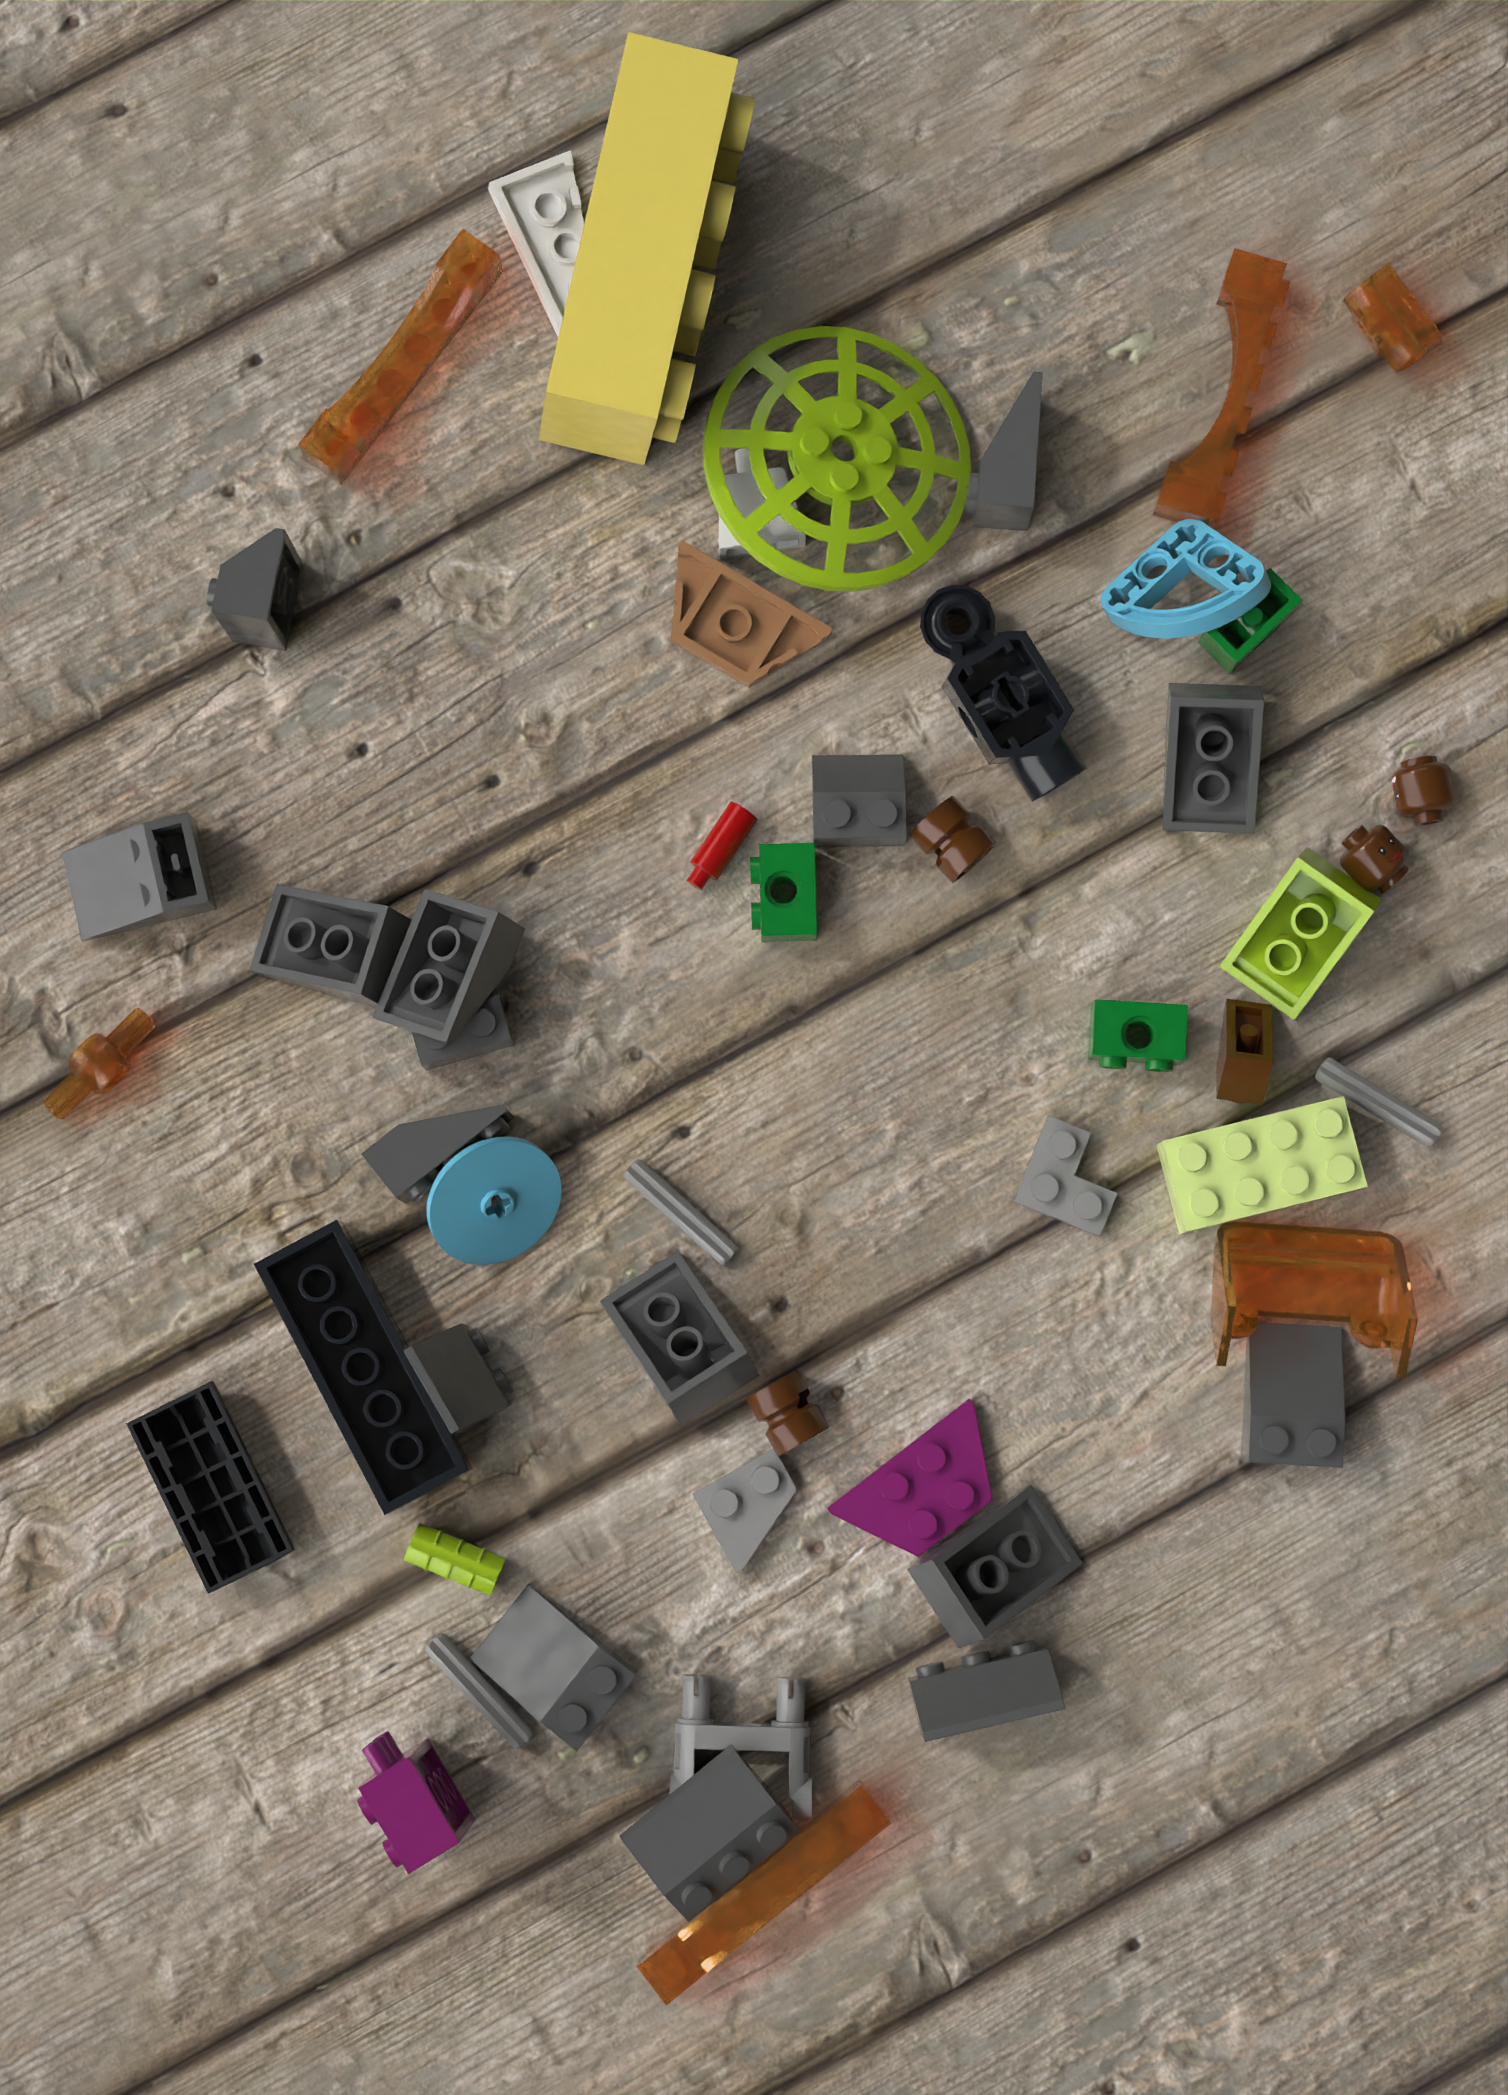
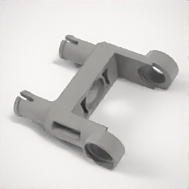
(785, 1734)

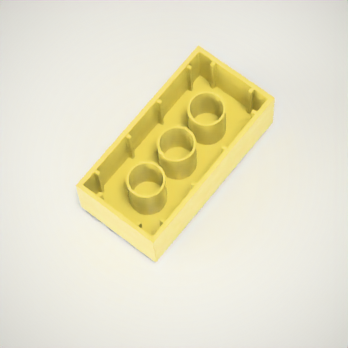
(642, 232)

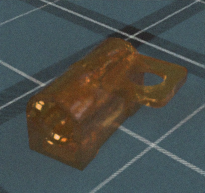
(1392, 319)

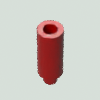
(721, 844)

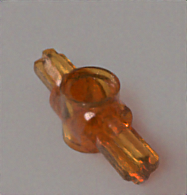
(99, 1063)

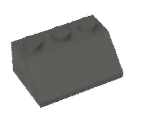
(258, 592)
(985, 1691)
(709, 1833)

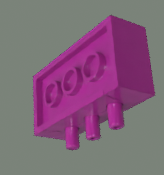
(412, 1802)

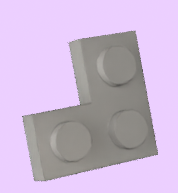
(1051, 1184)

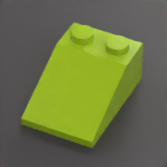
(1300, 933)

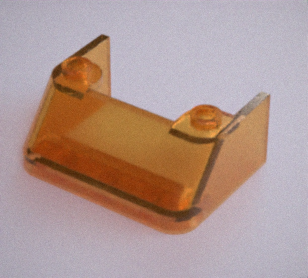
(1312, 1277)

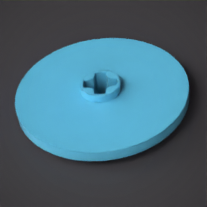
(462, 1196)

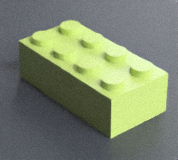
(1261, 1165)

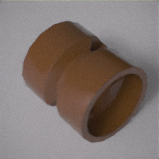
(952, 839)
(787, 1413)

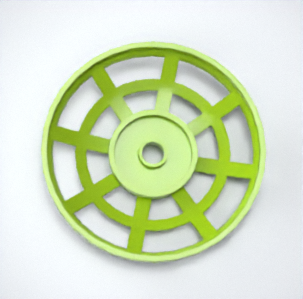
(824, 475)

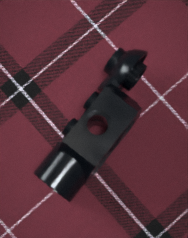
(1003, 692)

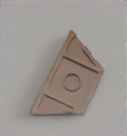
(736, 620)

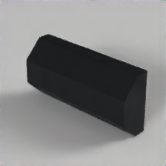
(210, 1487)

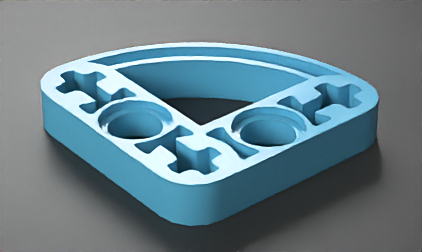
(1206, 544)

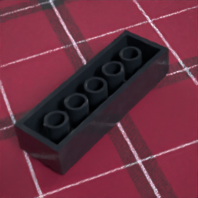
(361, 1366)

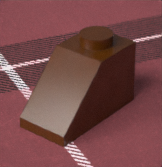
(1245, 1052)

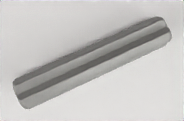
(1378, 1102)
(680, 1212)
(479, 1691)

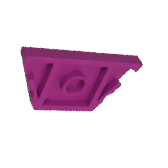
(923, 1487)

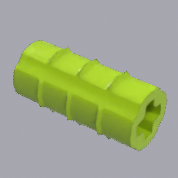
(454, 1559)

